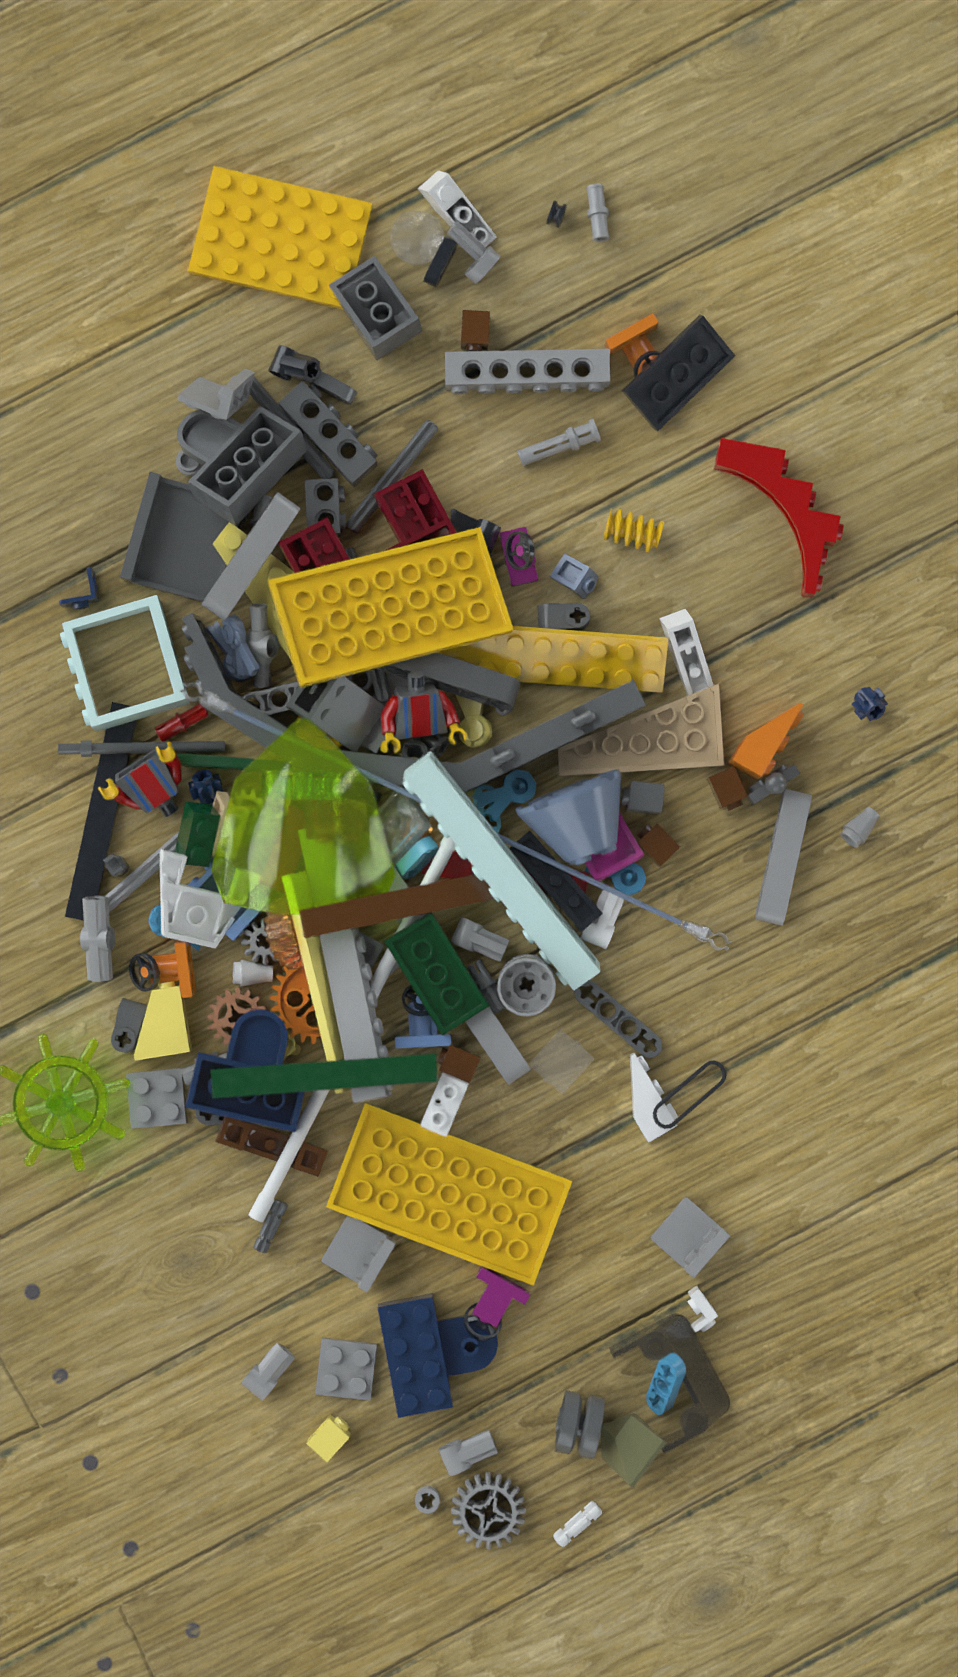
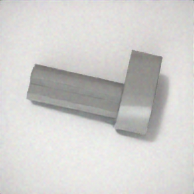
(484, 257)

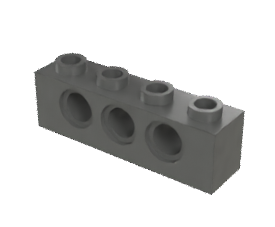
(352, 469)

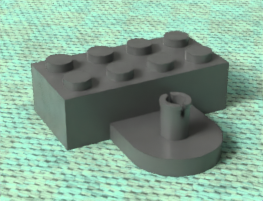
(238, 458)

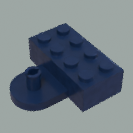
(256, 1040)
(427, 1351)

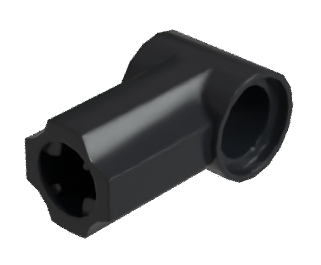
(291, 364)

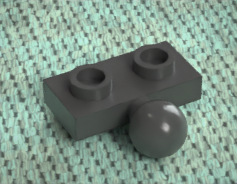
(774, 783)

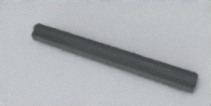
(312, 455)
(393, 474)

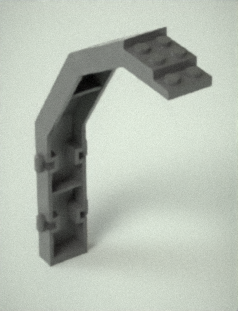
(468, 774)

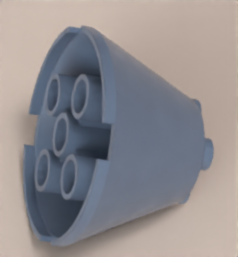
(578, 817)

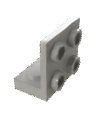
(218, 399)
(690, 1236)
(358, 1251)

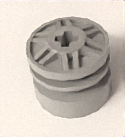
(521, 1000)

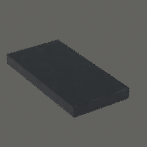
(678, 373)

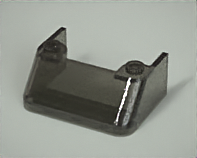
(677, 1336)

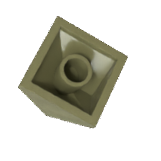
(629, 1447)

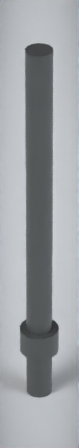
(87, 748)

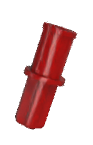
(181, 722)

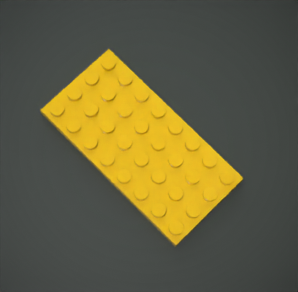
(390, 607)
(449, 1194)

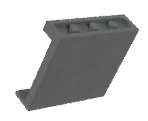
(174, 541)

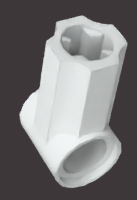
(602, 929)

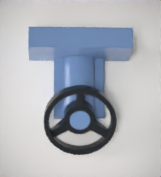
(421, 1026)

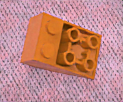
(759, 747)

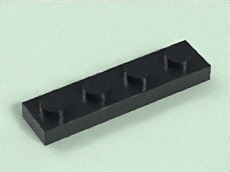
(557, 884)

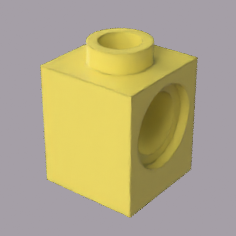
(329, 1437)

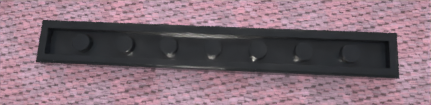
(99, 821)

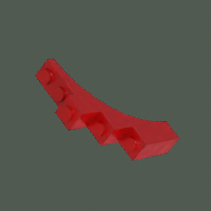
(793, 497)

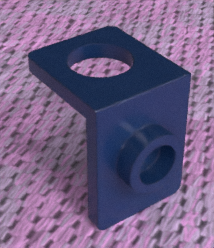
(83, 601)

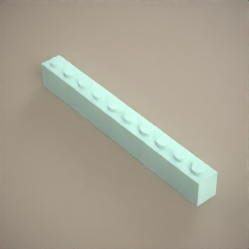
(501, 870)

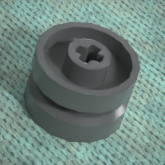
(579, 1424)

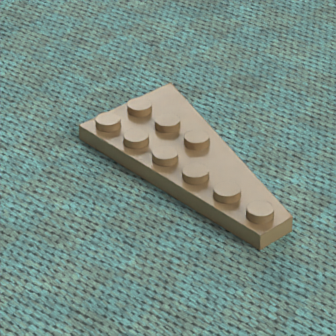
(666, 738)

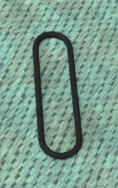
(697, 1102)

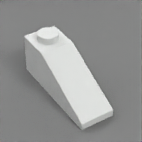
(686, 651)

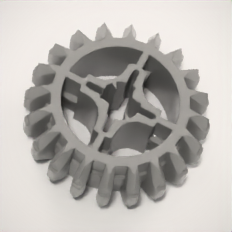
(500, 1514)

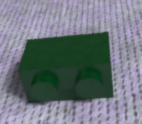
(197, 833)

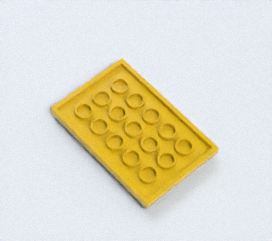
(278, 236)

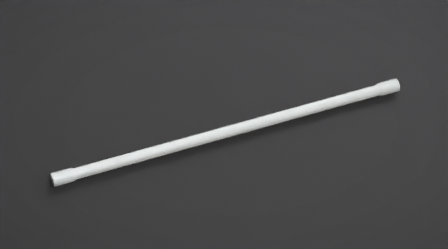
(266, 1197)

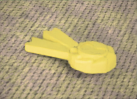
(475, 725)

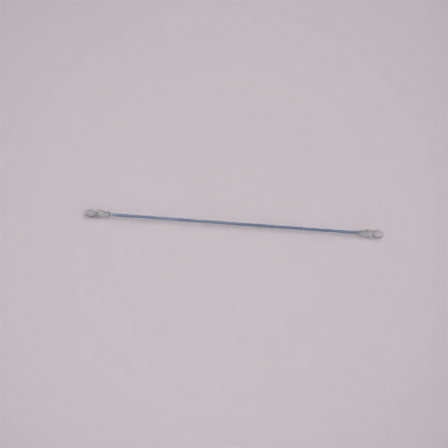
(700, 932)

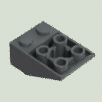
(338, 710)

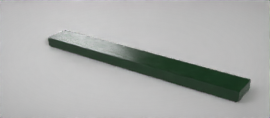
(324, 1075)

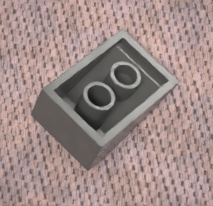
(376, 308)

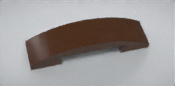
(269, 1144)

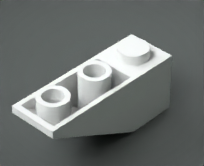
(454, 206)
(645, 1098)

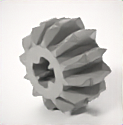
(254, 943)

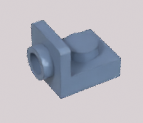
(575, 576)

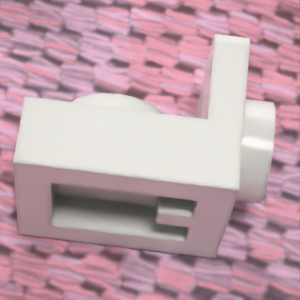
(700, 1304)

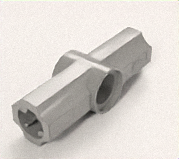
(97, 938)

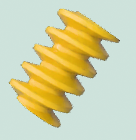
(633, 530)

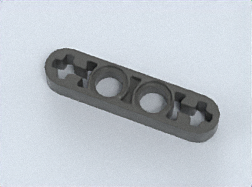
(615, 1021)

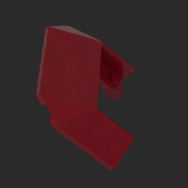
(408, 507)

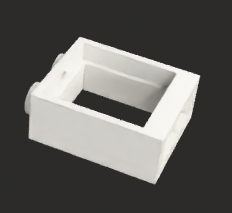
(441, 1115)

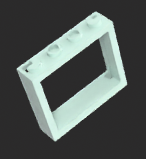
(83, 688)

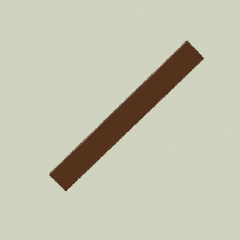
(393, 905)

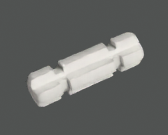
(577, 1524)

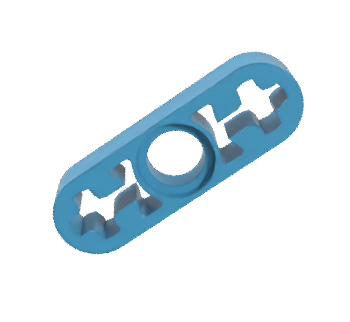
(661, 1395)

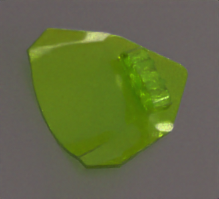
(301, 829)

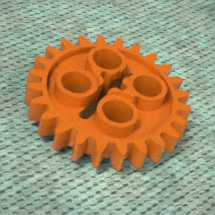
(294, 981)

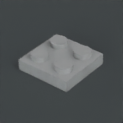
(156, 1098)
(346, 1369)

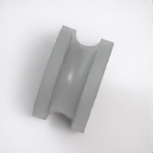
(435, 1501)

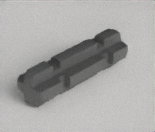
(270, 1226)

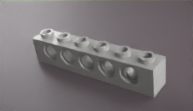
(539, 360)

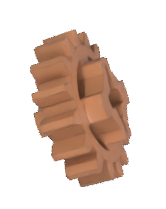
(230, 1000)

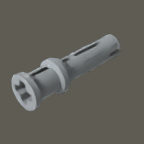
(527, 454)

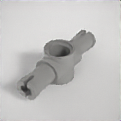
(261, 644)

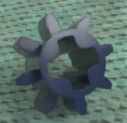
(869, 703)
(205, 786)

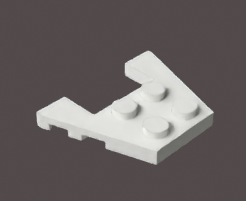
(189, 911)

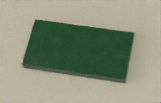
(436, 973)

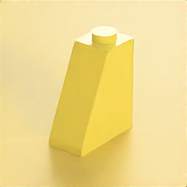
(164, 1025)

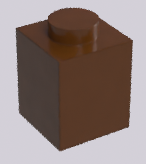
(475, 330)
(727, 789)
(657, 844)
(458, 1063)

